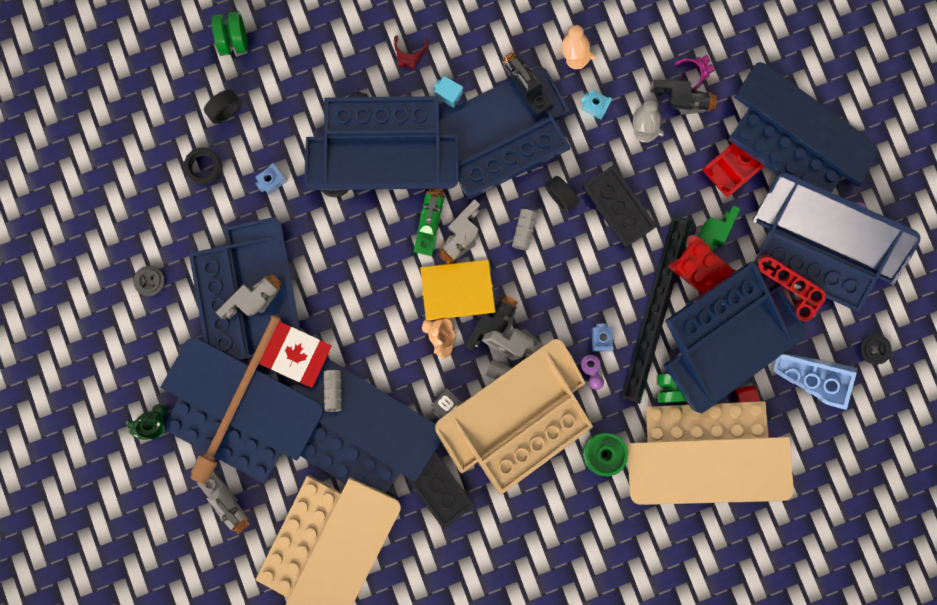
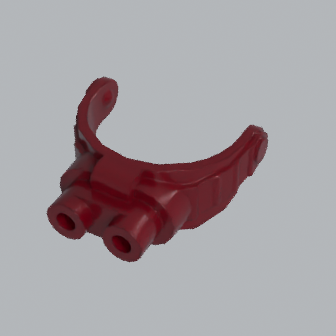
(409, 59)

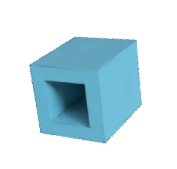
(448, 91)

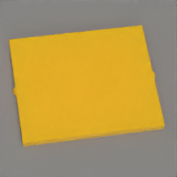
(457, 290)

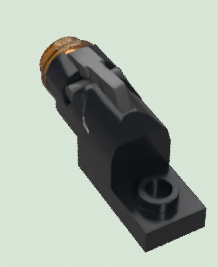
(527, 84)
(682, 98)
(498, 321)

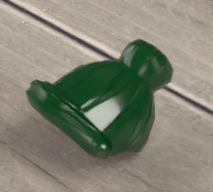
(149, 424)

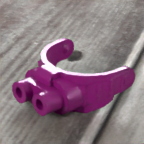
(705, 68)

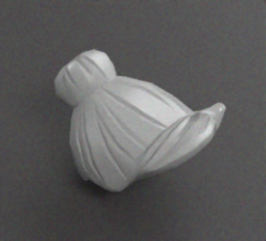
(647, 121)

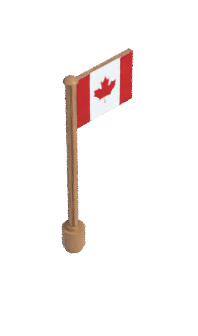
(280, 350)

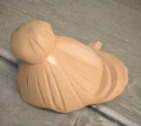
(576, 48)
(441, 335)

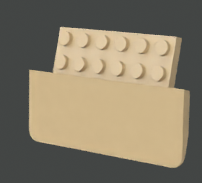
(518, 418)
(709, 457)
(328, 543)

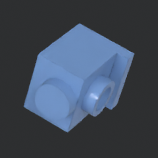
(276, 181)
(599, 345)

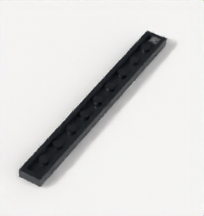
(655, 311)

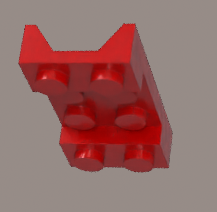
(731, 169)
(700, 266)

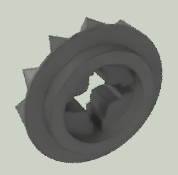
(140, 282)

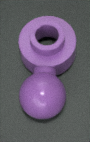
(596, 381)

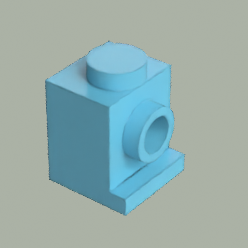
(595, 110)

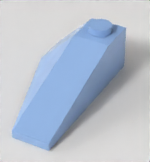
(823, 379)

